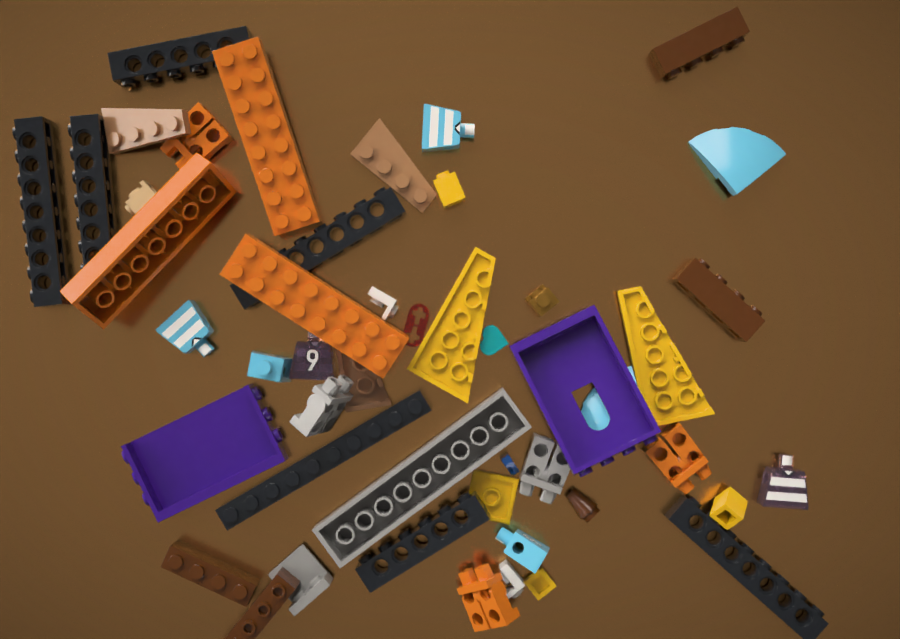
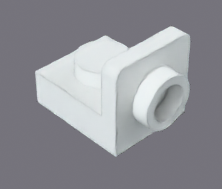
(380, 298)
(511, 576)

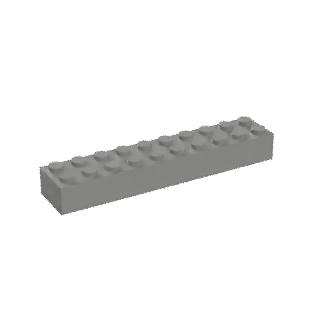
(421, 477)

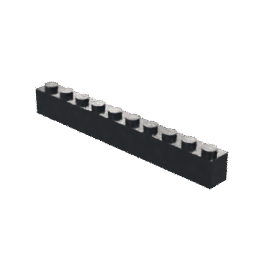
(323, 459)

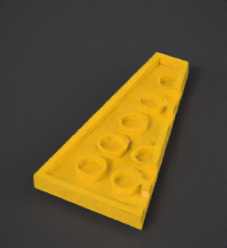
(453, 340)
(657, 364)

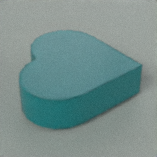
(492, 340)

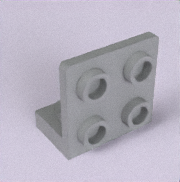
(310, 572)

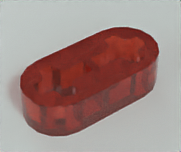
(421, 326)

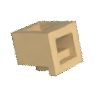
(139, 197)

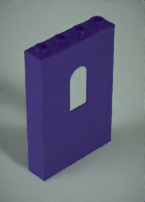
(573, 356)

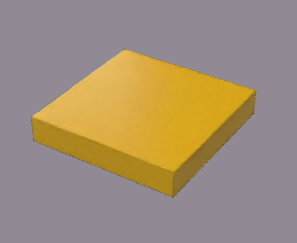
(496, 493)

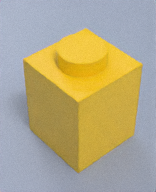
(448, 189)
(728, 508)

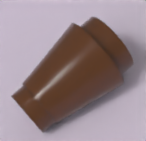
(583, 506)

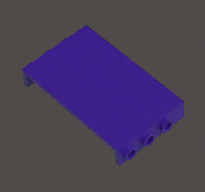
(205, 452)

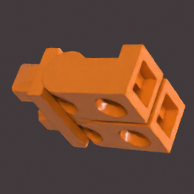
(205, 138)
(682, 464)
(485, 598)

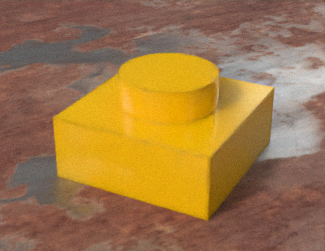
(540, 583)

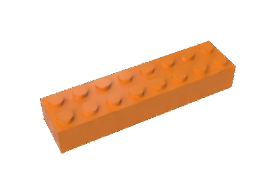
(266, 135)
(149, 241)
(314, 305)

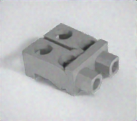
(324, 406)
(540, 473)

